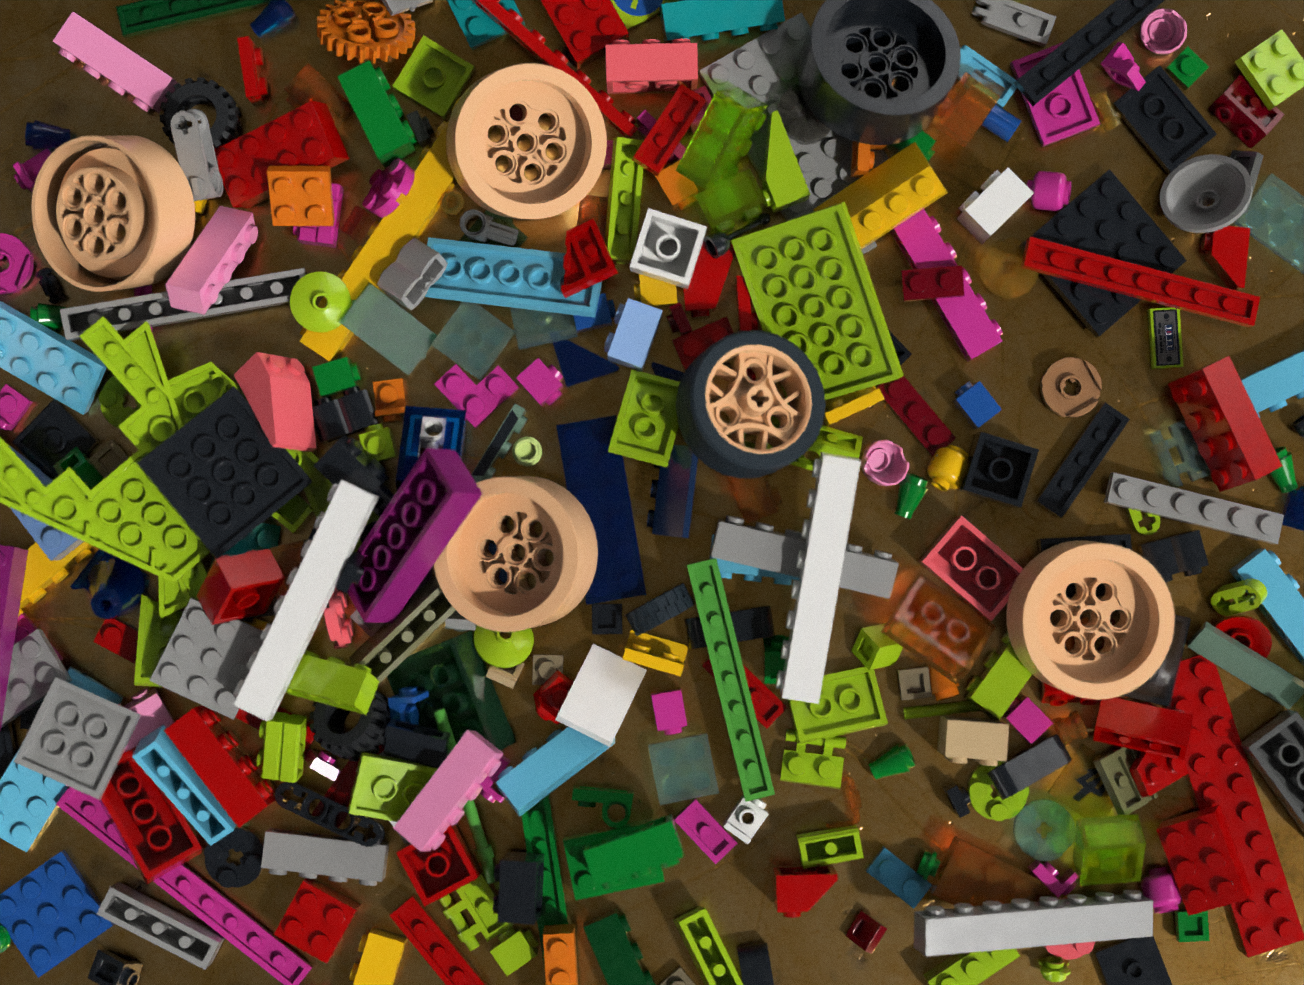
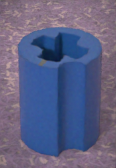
(1001, 123)

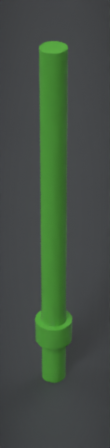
(483, 851)

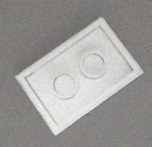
(601, 695)

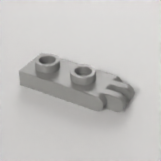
(1016, 20)

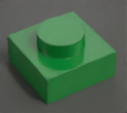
(1186, 68)
(1191, 927)

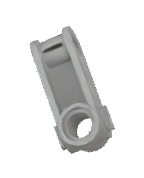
(197, 154)

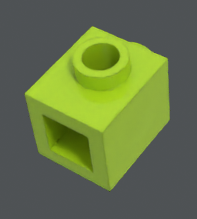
(379, 443)
(514, 949)

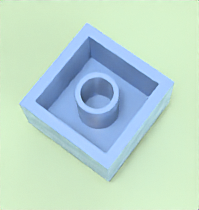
(634, 334)

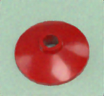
(1256, 633)

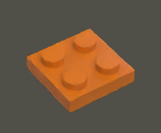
(301, 195)

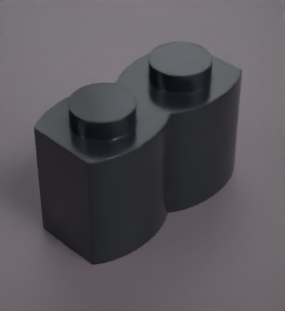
(343, 415)
(1176, 554)

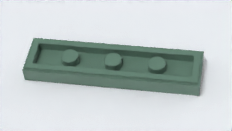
(1247, 665)

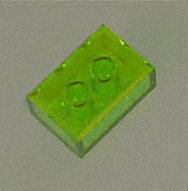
(722, 137)

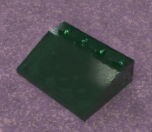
(458, 683)

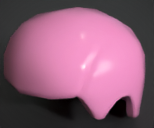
(1163, 31)
(884, 463)

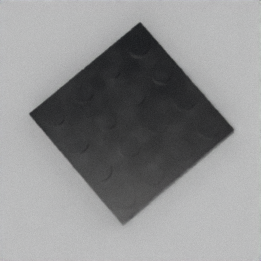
(1114, 225)
(223, 473)

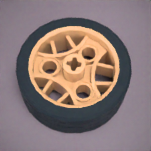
(750, 404)

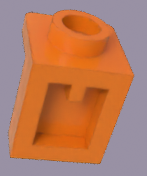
(863, 158)
(390, 399)

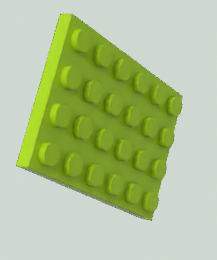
(820, 296)

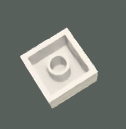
(999, 200)
(668, 248)

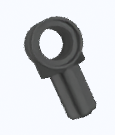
(489, 230)

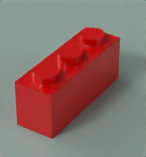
(1143, 727)

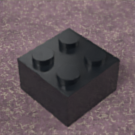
(999, 470)
(520, 888)

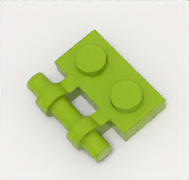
(810, 767)
(478, 899)

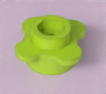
(1054, 968)

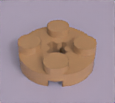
(1076, 371)

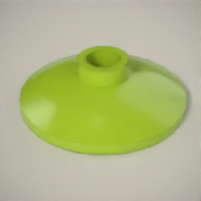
(304, 298)
(501, 651)

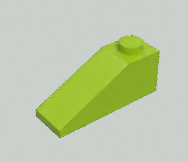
(782, 175)

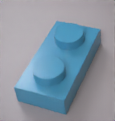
(898, 877)

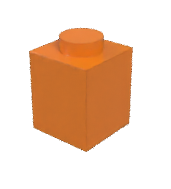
(676, 188)

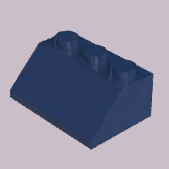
(674, 494)

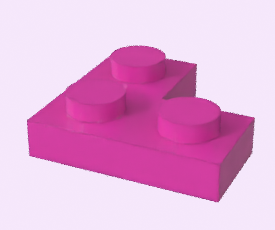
(477, 399)

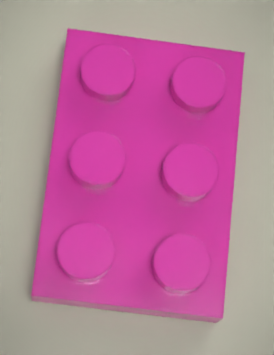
(1062, 111)

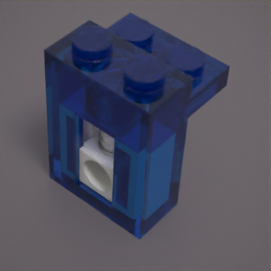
(418, 424)

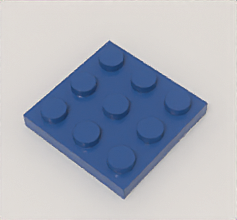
(51, 913)

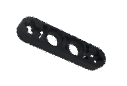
(329, 814)

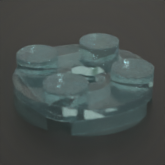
(1032, 842)

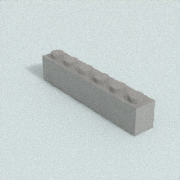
(779, 552)

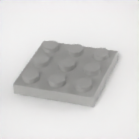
(207, 659)
(77, 738)

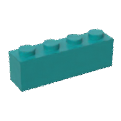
(710, 17)

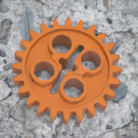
(365, 30)

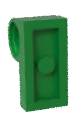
(589, 796)

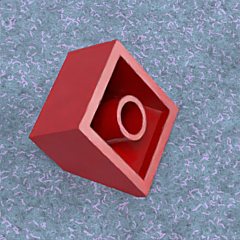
(800, 889)

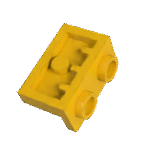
(851, 403)
(655, 653)

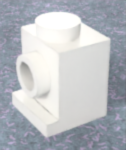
(734, 820)

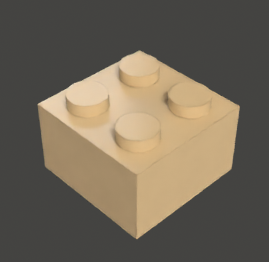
(974, 739)

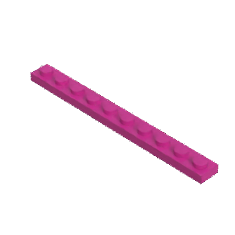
(198, 898)

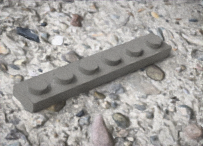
(1193, 508)

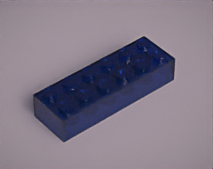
(602, 488)

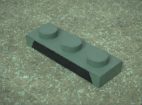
(499, 445)

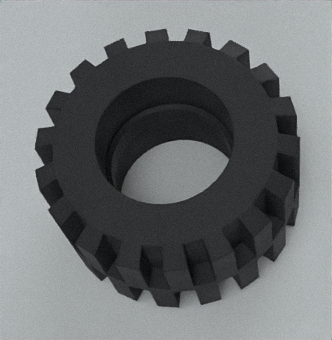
(199, 92)
(364, 737)

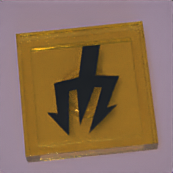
(1081, 785)

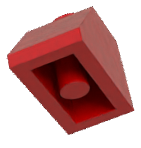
(1227, 254)

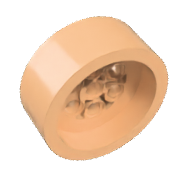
(575, 130)
(112, 212)
(471, 573)
(1131, 647)

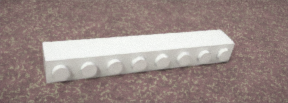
(819, 577)
(305, 601)

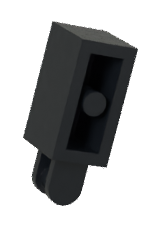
(349, 463)

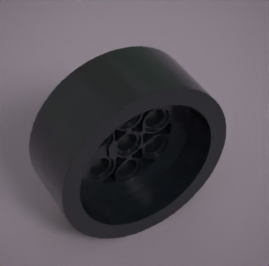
(908, 34)

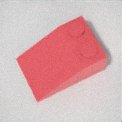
(280, 400)

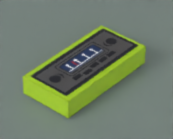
(1165, 338)

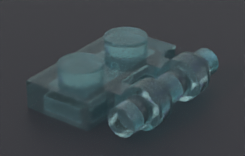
(1187, 448)

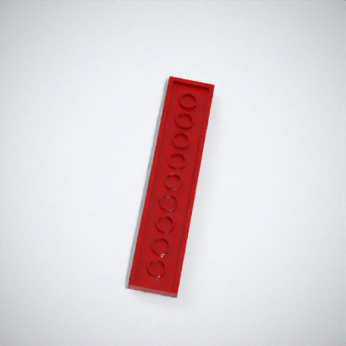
(1223, 777)

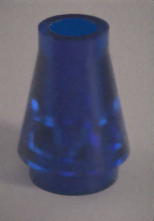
(273, 17)
(44, 135)

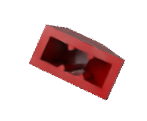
(707, 282)

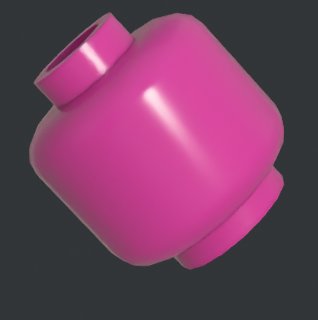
(1050, 190)
(1162, 889)

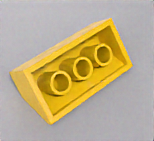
(889, 194)

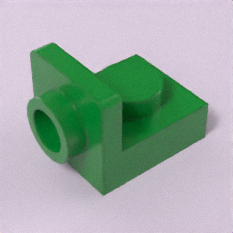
(772, 657)

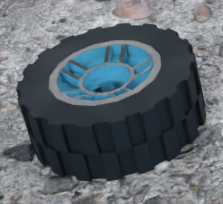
(660, 609)

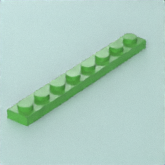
(730, 679)

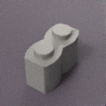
(412, 273)

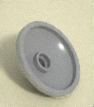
(1204, 182)

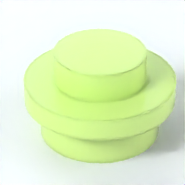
(527, 451)

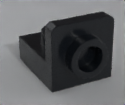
(113, 970)

